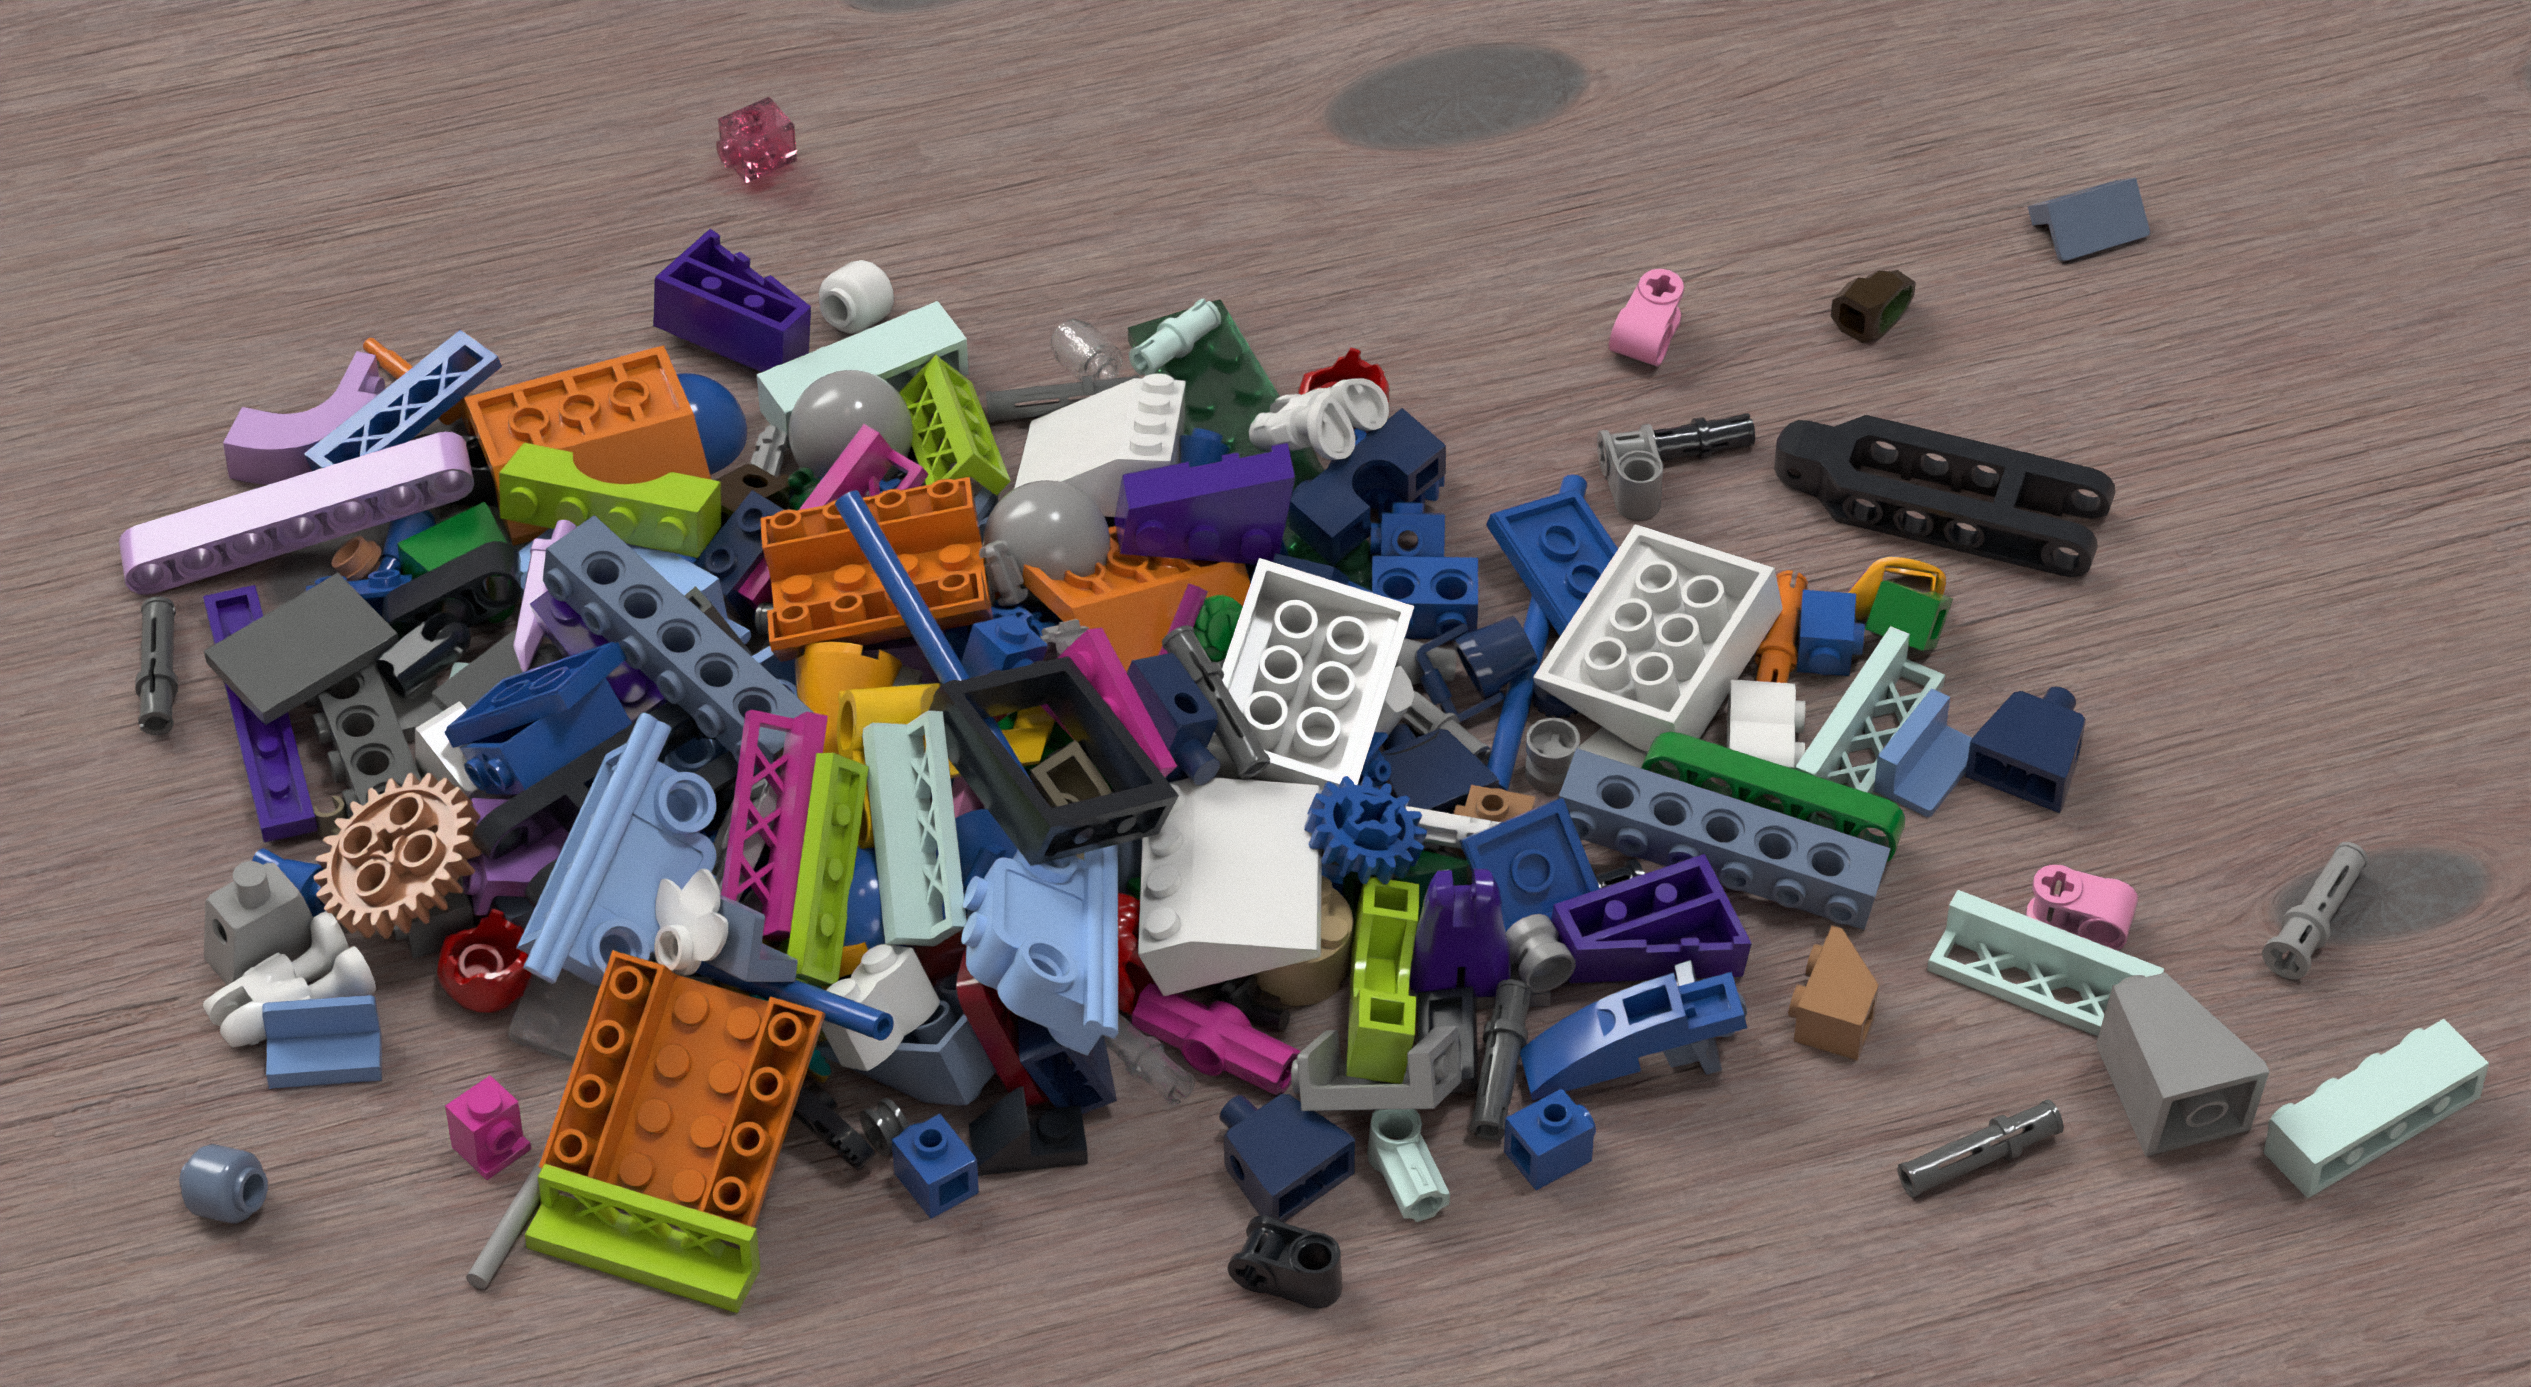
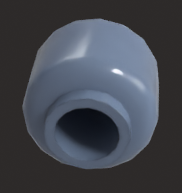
(223, 1183)

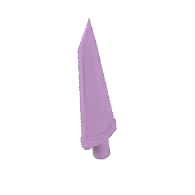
(528, 632)

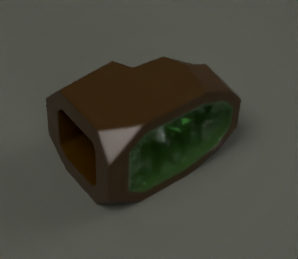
(1872, 304)

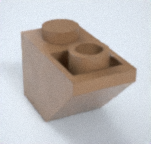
(1838, 1001)

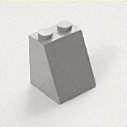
(2177, 1066)

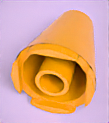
(836, 668)

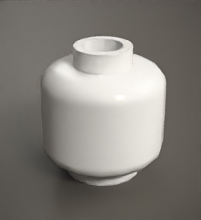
(856, 297)

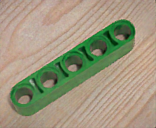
(1798, 791)

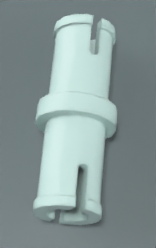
(1175, 337)

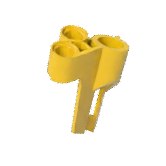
(903, 705)

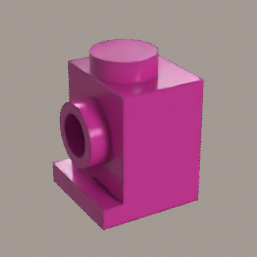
(487, 1127)

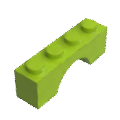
(663, 514)
(1381, 959)

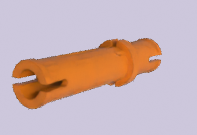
(1777, 652)

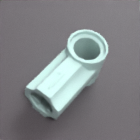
(1406, 1163)

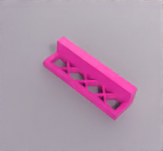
(857, 468)
(802, 741)

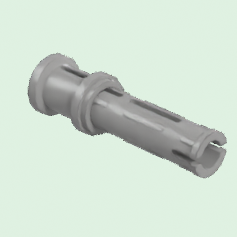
(2305, 926)

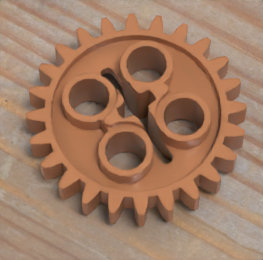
(398, 855)

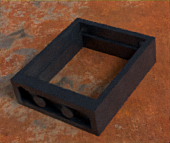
(1037, 830)

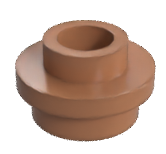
(357, 559)

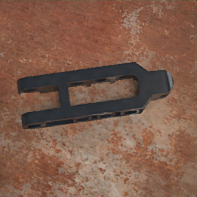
(2003, 531)
(560, 795)

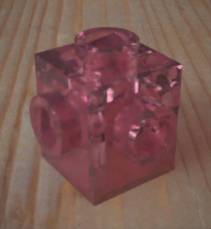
(756, 140)

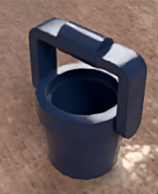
(1490, 658)

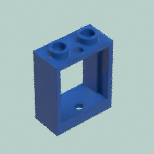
(532, 751)

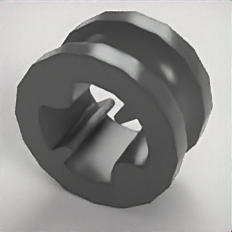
(883, 1125)

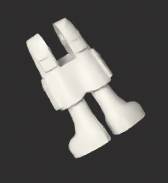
(1322, 418)
(278, 979)

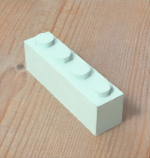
(888, 350)
(2375, 1107)

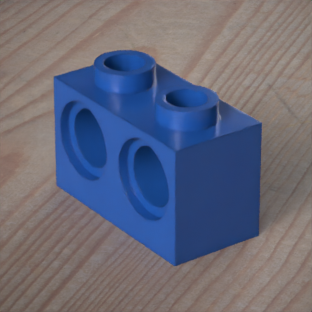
(1438, 588)

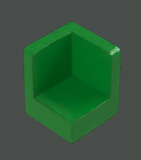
(1911, 612)

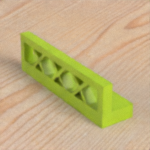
(958, 421)
(826, 868)
(644, 1244)

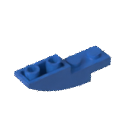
(1632, 1023)

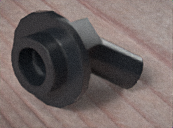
(1243, 995)

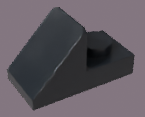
(1022, 1140)

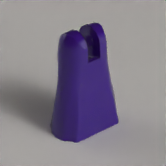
(1462, 930)

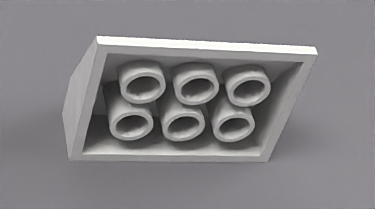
(1107, 436)
(1661, 637)
(1311, 673)
(1230, 884)

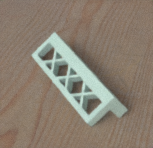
(1857, 708)
(910, 830)
(2044, 951)

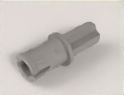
(1426, 717)

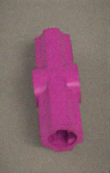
(1216, 1038)

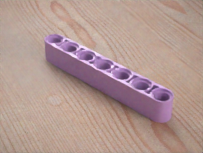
(296, 513)

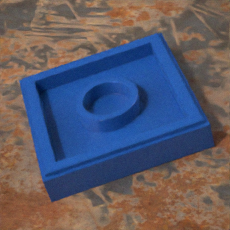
(1533, 861)

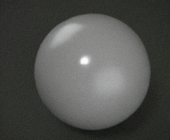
(836, 409)
(1050, 529)

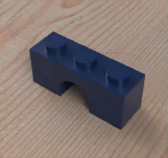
(1395, 458)

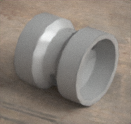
(1550, 753)
(1541, 957)

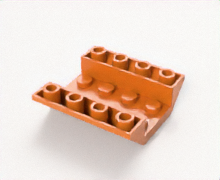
(616, 416)
(833, 595)
(1133, 595)
(682, 1089)

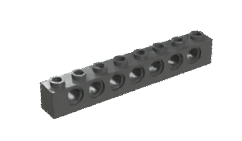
(364, 755)

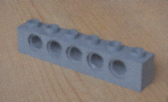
(653, 621)
(1743, 842)

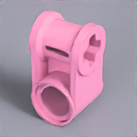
(1649, 318)
(2085, 906)

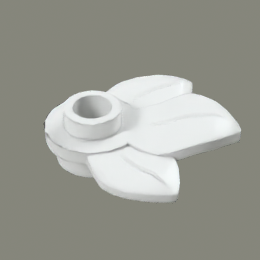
(689, 923)

